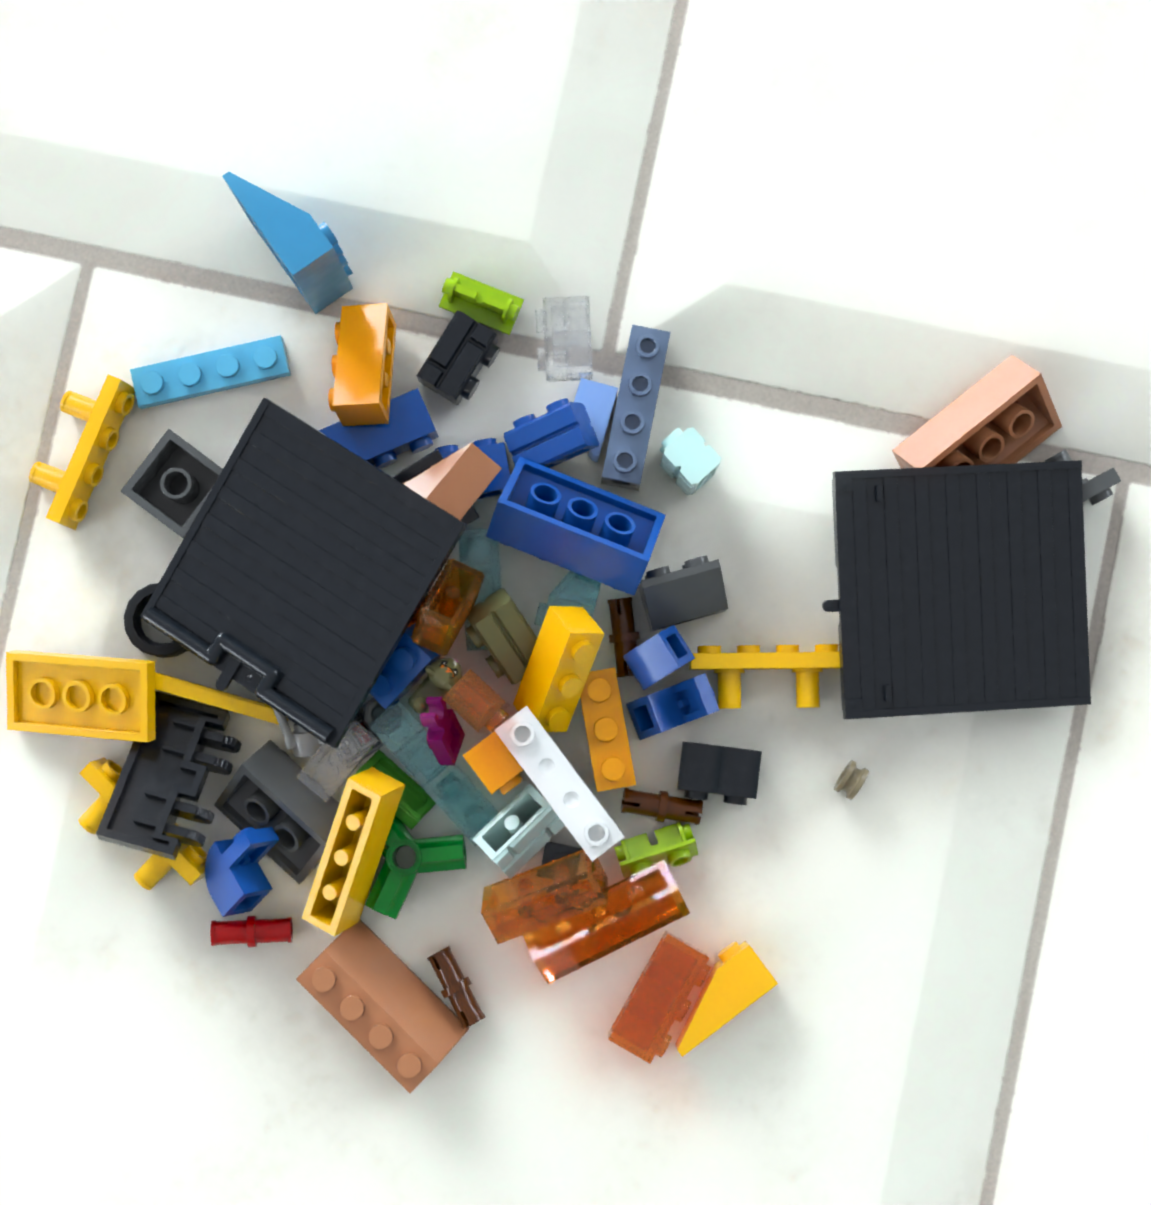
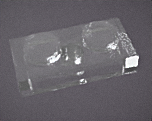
(333, 766)

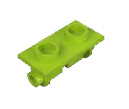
(481, 302)
(672, 847)

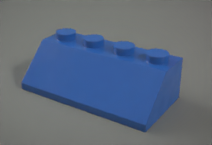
(575, 525)

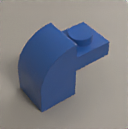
(658, 657)
(672, 706)
(234, 871)

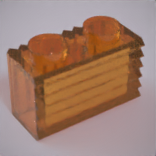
(447, 607)

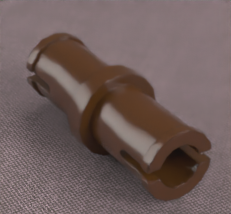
(623, 632)
(661, 806)
(456, 987)

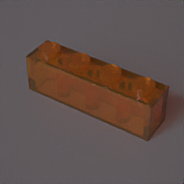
(633, 911)

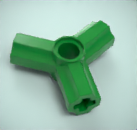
(432, 855)

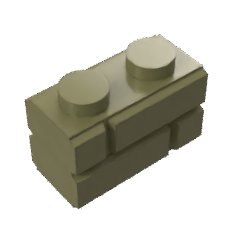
(505, 634)

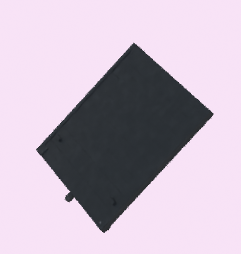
(302, 572)
(960, 588)

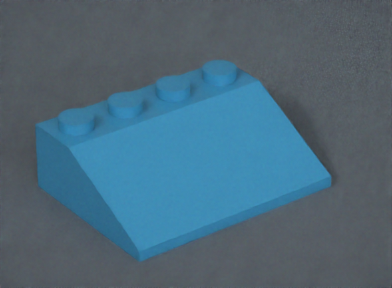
(301, 246)

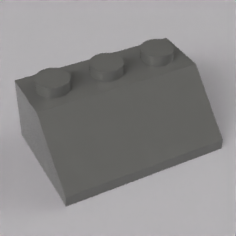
(270, 795)

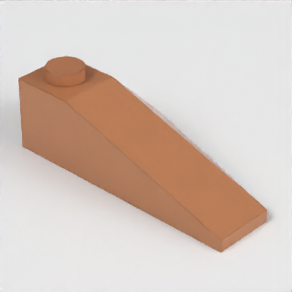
(456, 480)

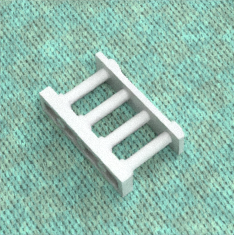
(559, 783)

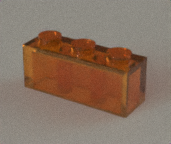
(477, 703)
(544, 896)
(659, 997)

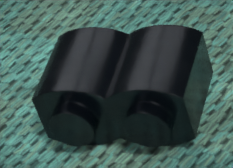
(719, 771)

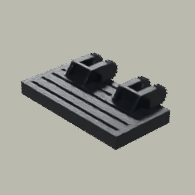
(162, 772)

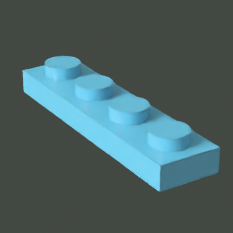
(210, 372)

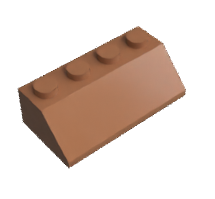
(988, 424)
(383, 1004)

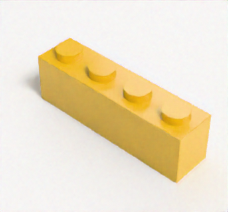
(353, 850)

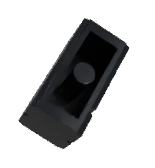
(459, 358)

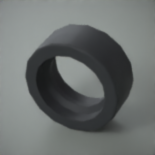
(134, 629)

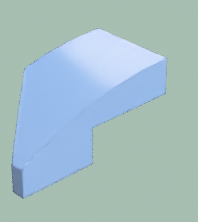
(599, 402)

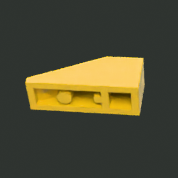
(729, 989)

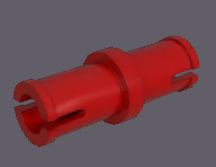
(251, 931)

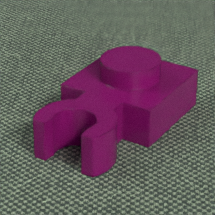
(443, 732)

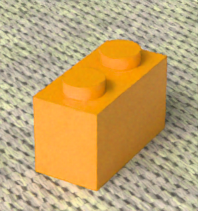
(494, 764)

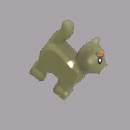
(441, 678)

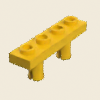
(86, 465)
(748, 657)
(190, 860)

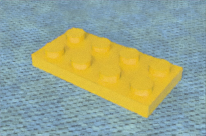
(81, 695)

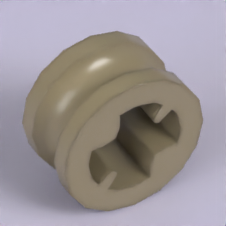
(851, 780)

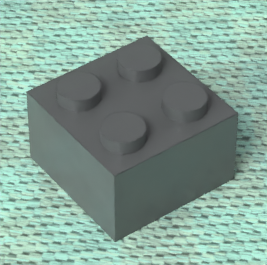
(173, 482)

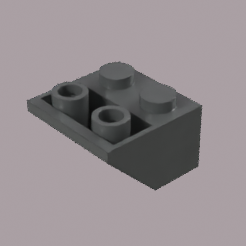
(683, 594)

